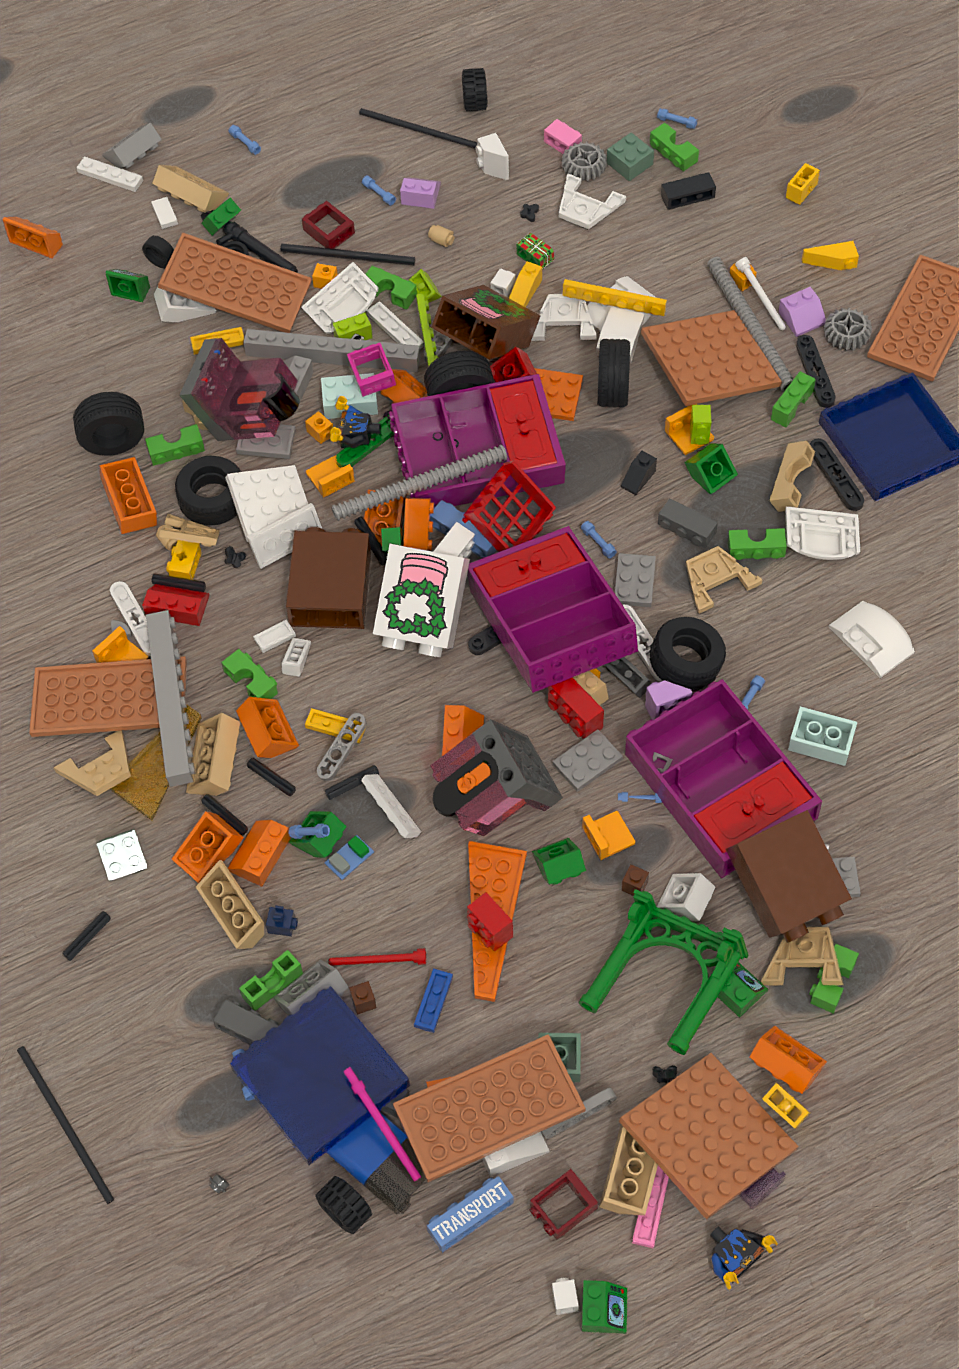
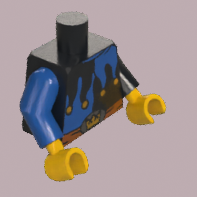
(354, 426)
(737, 1252)

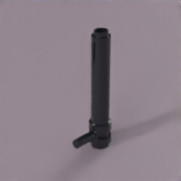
(236, 233)

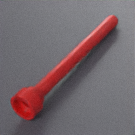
(417, 957)

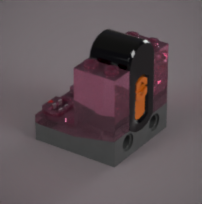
(239, 396)
(491, 779)

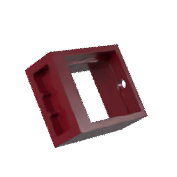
(335, 237)
(580, 1191)

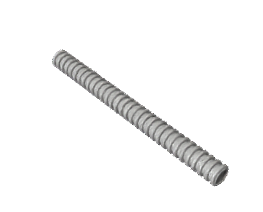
(748, 318)
(419, 482)

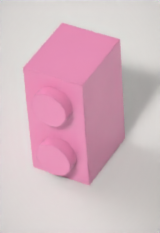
(561, 136)

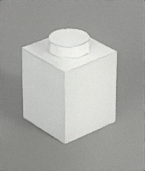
(503, 282)
(565, 1296)

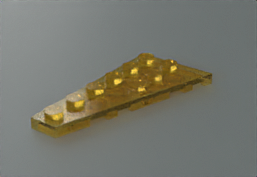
(148, 777)

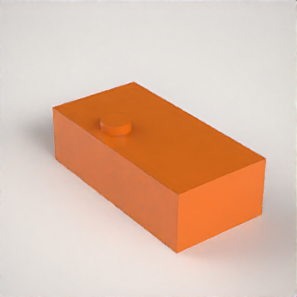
(128, 495)

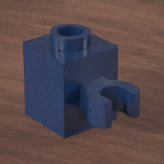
(281, 921)

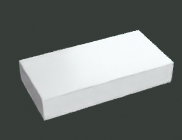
(164, 212)
(274, 636)

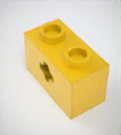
(802, 183)
(184, 559)
(786, 1105)

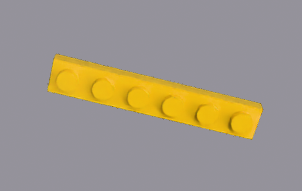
(614, 297)

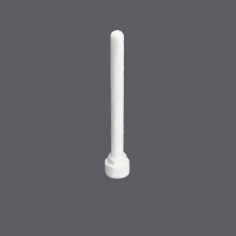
(744, 266)

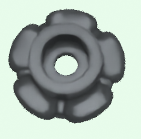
(218, 1184)

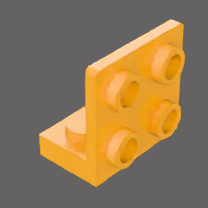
(678, 429)
(329, 477)
(117, 648)
(607, 834)

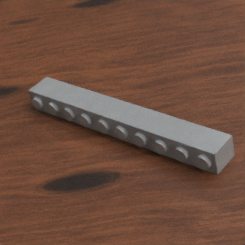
(327, 349)
(169, 698)

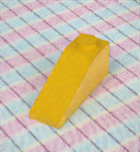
(833, 256)
(526, 283)

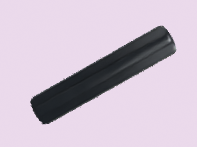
(374, 543)
(178, 582)
(271, 776)
(350, 782)
(226, 815)
(86, 935)

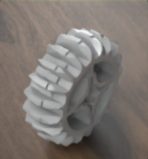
(584, 161)
(847, 329)

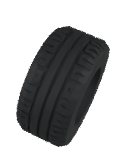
(457, 372)
(613, 373)
(108, 423)
(198, 474)
(692, 634)

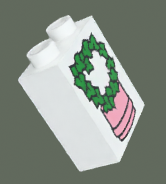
(420, 599)

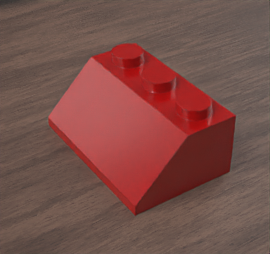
(183, 604)

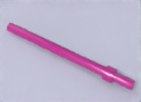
(359, 1088)

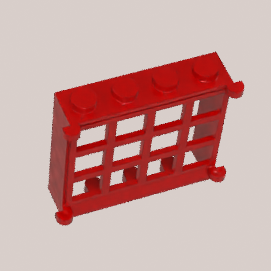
(487, 494)

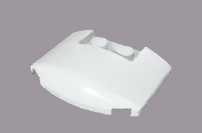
(341, 298)
(599, 312)
(822, 533)
(874, 637)

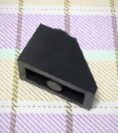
(639, 472)

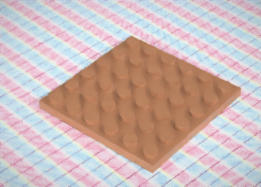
(710, 357)
(708, 1135)

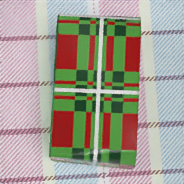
(535, 251)

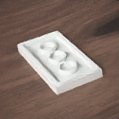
(277, 538)

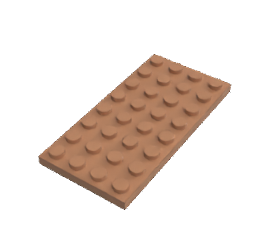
(235, 283)
(921, 320)
(95, 697)
(488, 1107)

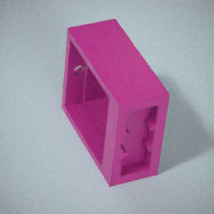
(376, 382)

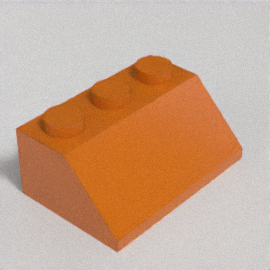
(32, 236)
(406, 387)
(418, 523)
(458, 725)
(266, 727)
(260, 851)
(787, 1059)

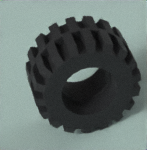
(474, 89)
(343, 1204)

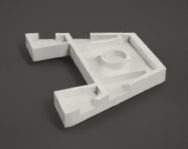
(583, 209)
(564, 311)

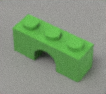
(681, 155)
(402, 292)
(787, 404)
(163, 451)
(742, 547)
(240, 666)
(283, 972)
(829, 995)

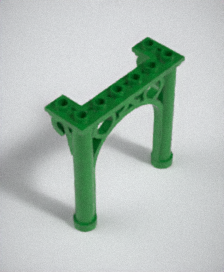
(645, 916)

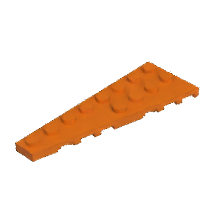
(499, 874)

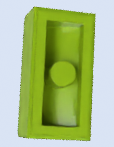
(425, 286)

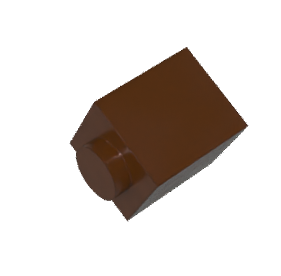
(635, 879)
(362, 997)

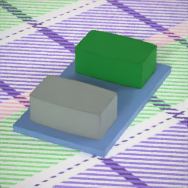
(349, 857)

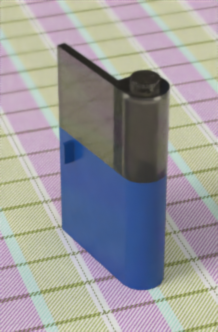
(376, 1165)

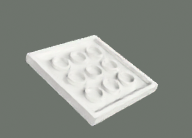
(265, 496)

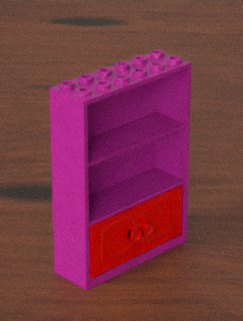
(480, 418)
(552, 609)
(723, 773)

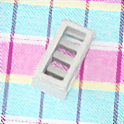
(295, 667)

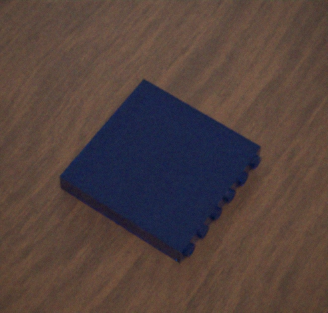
(892, 436)
(301, 1076)

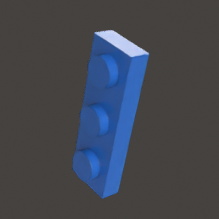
(433, 1000)

